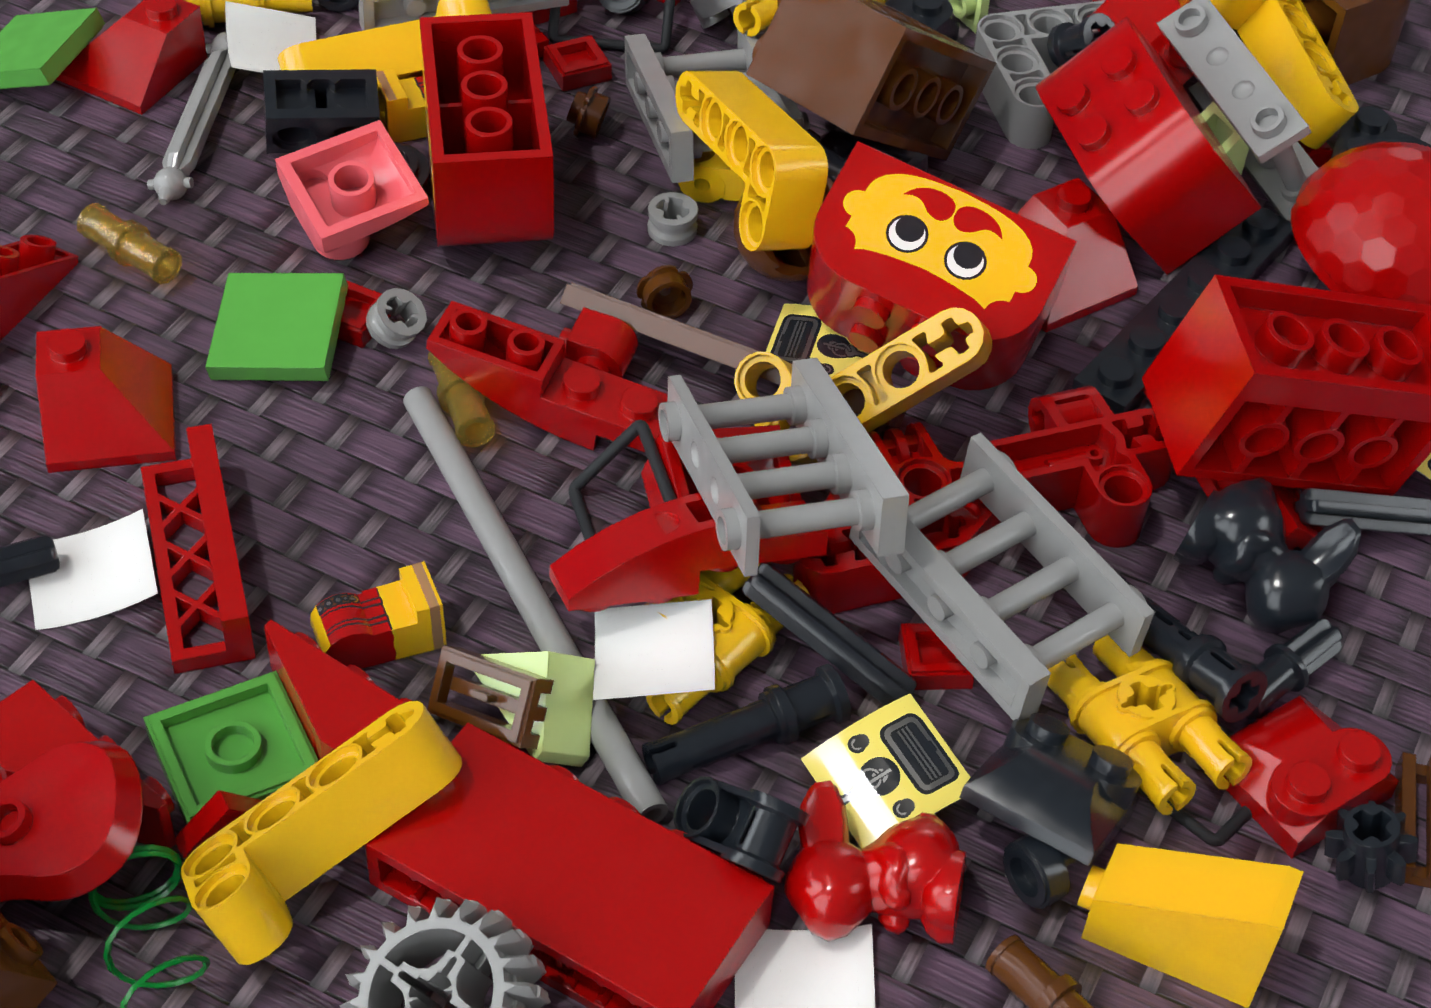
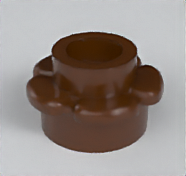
(588, 112)
(670, 301)

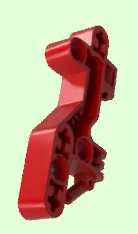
(1073, 457)

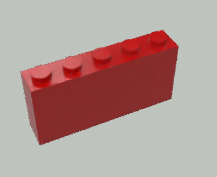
(599, 889)

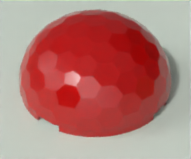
(1369, 221)

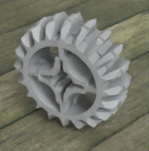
(481, 946)

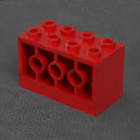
(1296, 387)

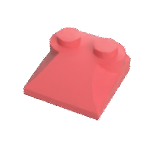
(349, 189)

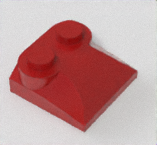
(1307, 772)

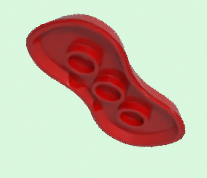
(68, 821)

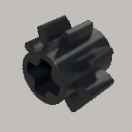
(1371, 846)

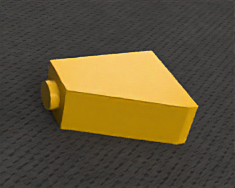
(1191, 915)

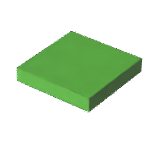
(43, 44)
(277, 327)
(230, 742)

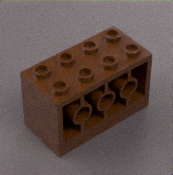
(872, 72)

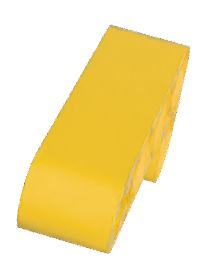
(376, 48)
(1296, 59)
(766, 148)
(874, 371)
(311, 825)

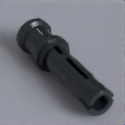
(1205, 665)
(775, 716)

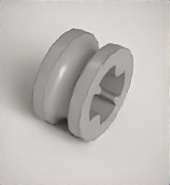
(668, 207)
(396, 334)

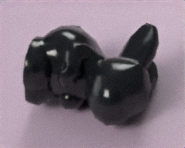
(1246, 541)

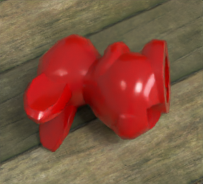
(901, 876)

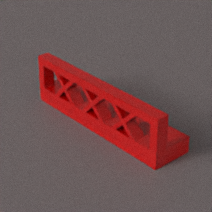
(216, 541)

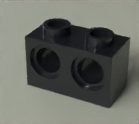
(316, 105)

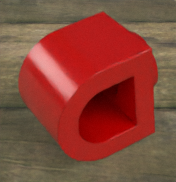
(600, 342)

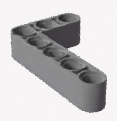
(1021, 52)

